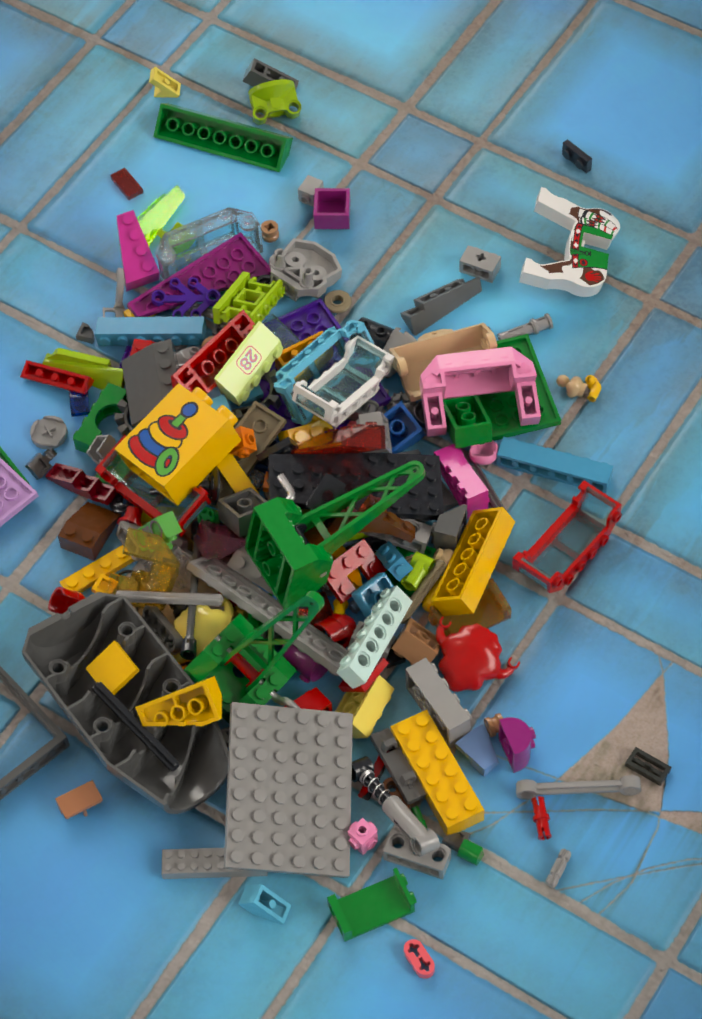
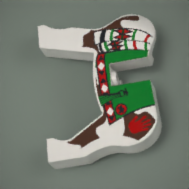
(583, 268)

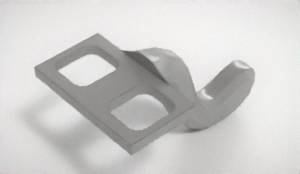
(118, 308)

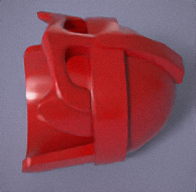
(62, 599)
(338, 627)

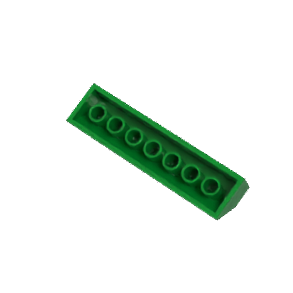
(222, 137)

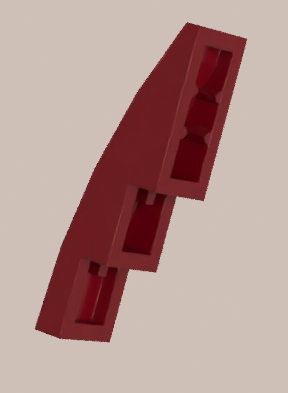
(81, 484)

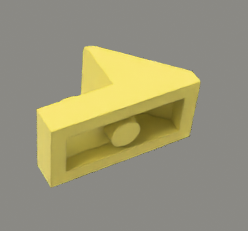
(164, 84)

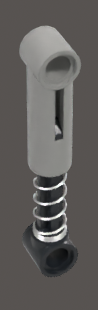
(421, 839)

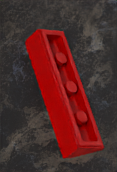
(56, 377)

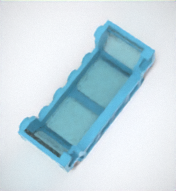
(313, 361)

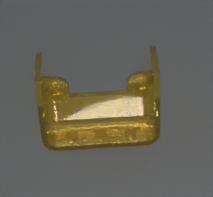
(162, 571)

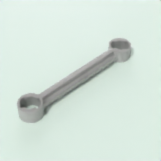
(627, 785)

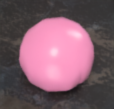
(483, 454)

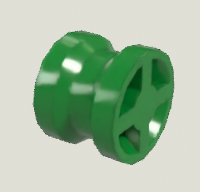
(206, 513)

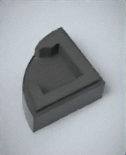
(85, 334)
(455, 840)

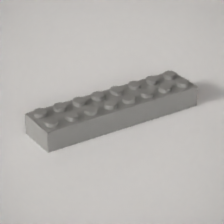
(199, 864)

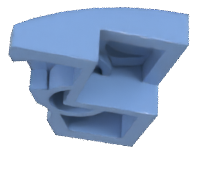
(479, 750)

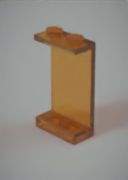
(489, 612)

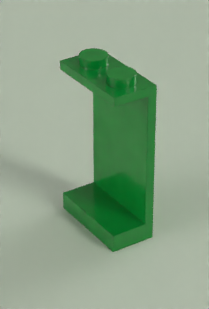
(372, 906)

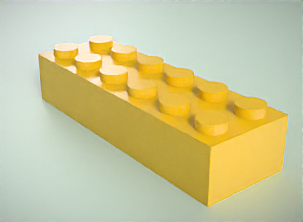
(473, 561)
(439, 773)

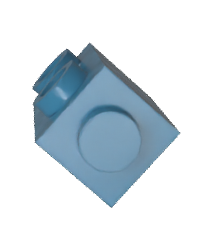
(393, 561)

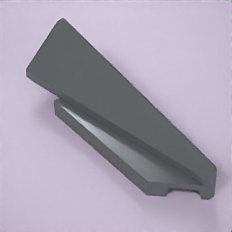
(439, 303)

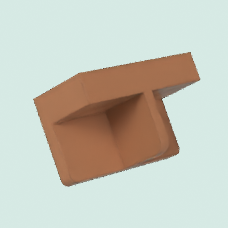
(79, 800)

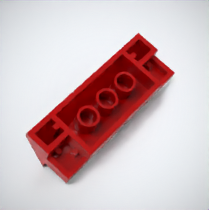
(210, 359)

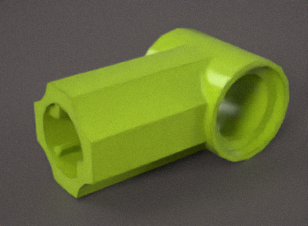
(422, 565)

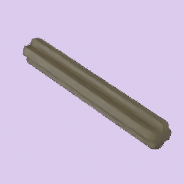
(424, 588)

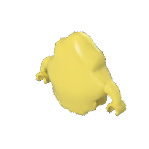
(207, 625)

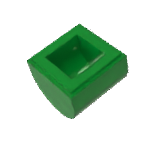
(470, 852)

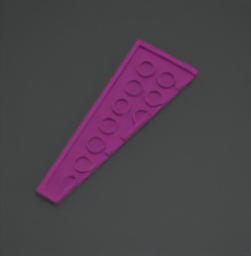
(213, 270)

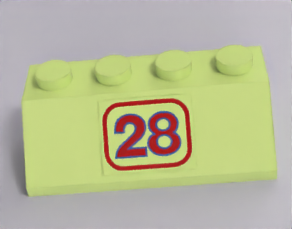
(248, 364)

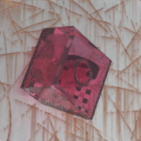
(217, 540)

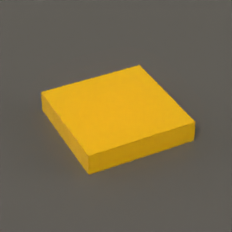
(113, 668)

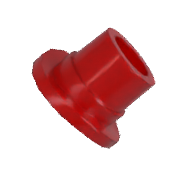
(132, 515)

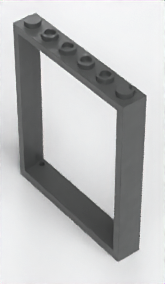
(44, 754)

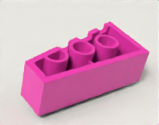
(135, 253)
(462, 479)

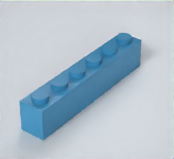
(123, 330)
(553, 464)

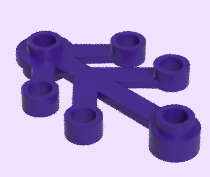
(188, 297)

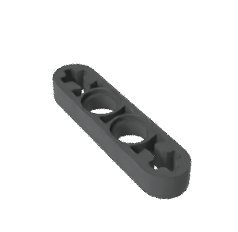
(162, 628)

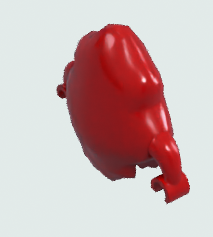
(470, 657)

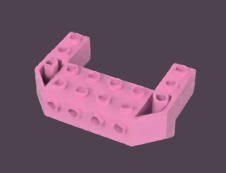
(478, 374)

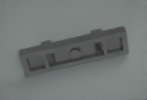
(398, 766)

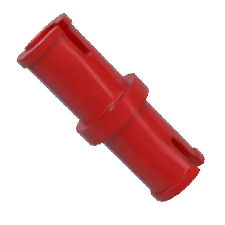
(541, 818)

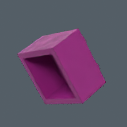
(332, 208)

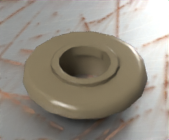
(338, 295)

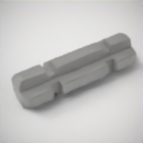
(558, 868)

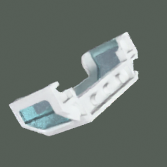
(346, 383)

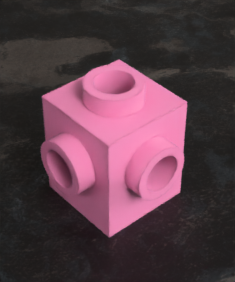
(363, 835)

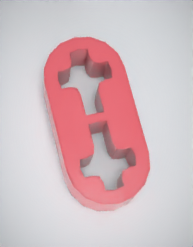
(422, 956)

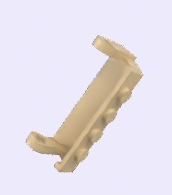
(414, 357)

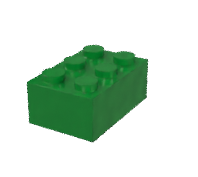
(467, 421)

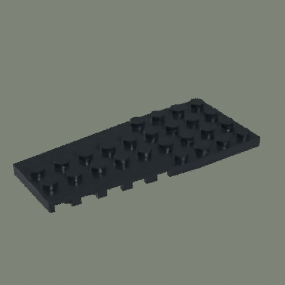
(354, 470)

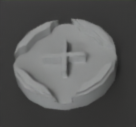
(48, 432)

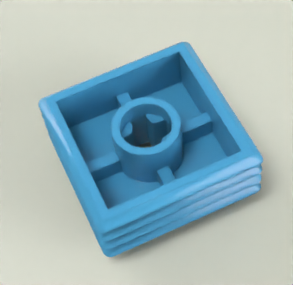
(366, 594)

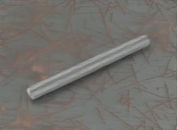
(172, 598)

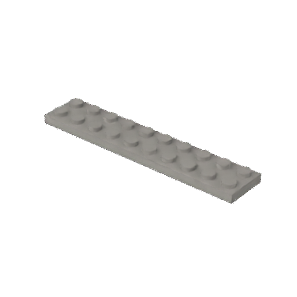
(264, 607)

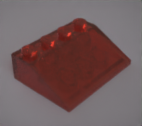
(346, 440)

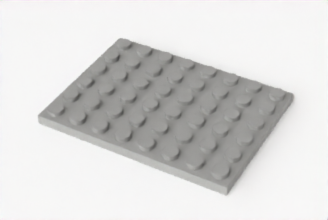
(288, 790)

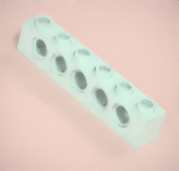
(374, 637)

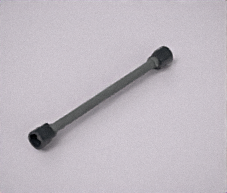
(188, 647)

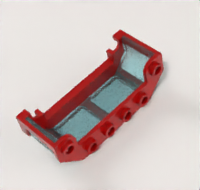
(137, 491)
(570, 539)

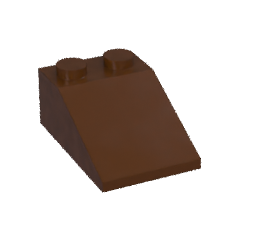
(88, 530)

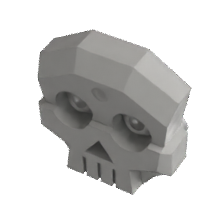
(304, 268)

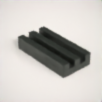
(643, 771)

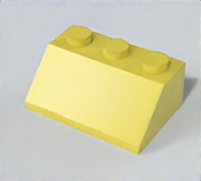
(366, 706)

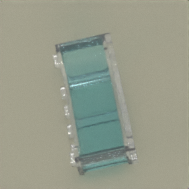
(199, 237)

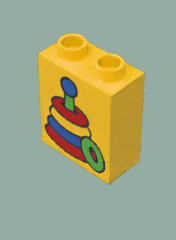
(179, 442)

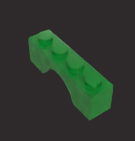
(104, 407)

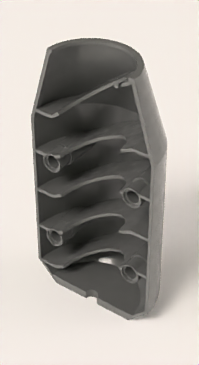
(59, 655)

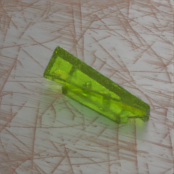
(159, 213)

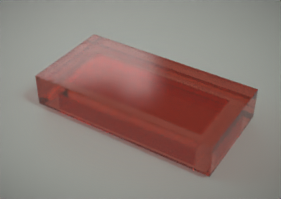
(126, 183)

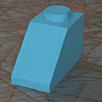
(264, 903)

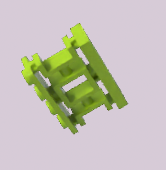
(249, 289)

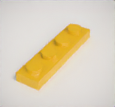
(89, 574)

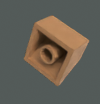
(415, 643)

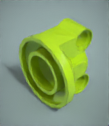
(274, 100)

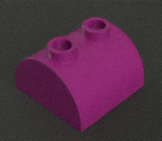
(304, 664)
(516, 741)

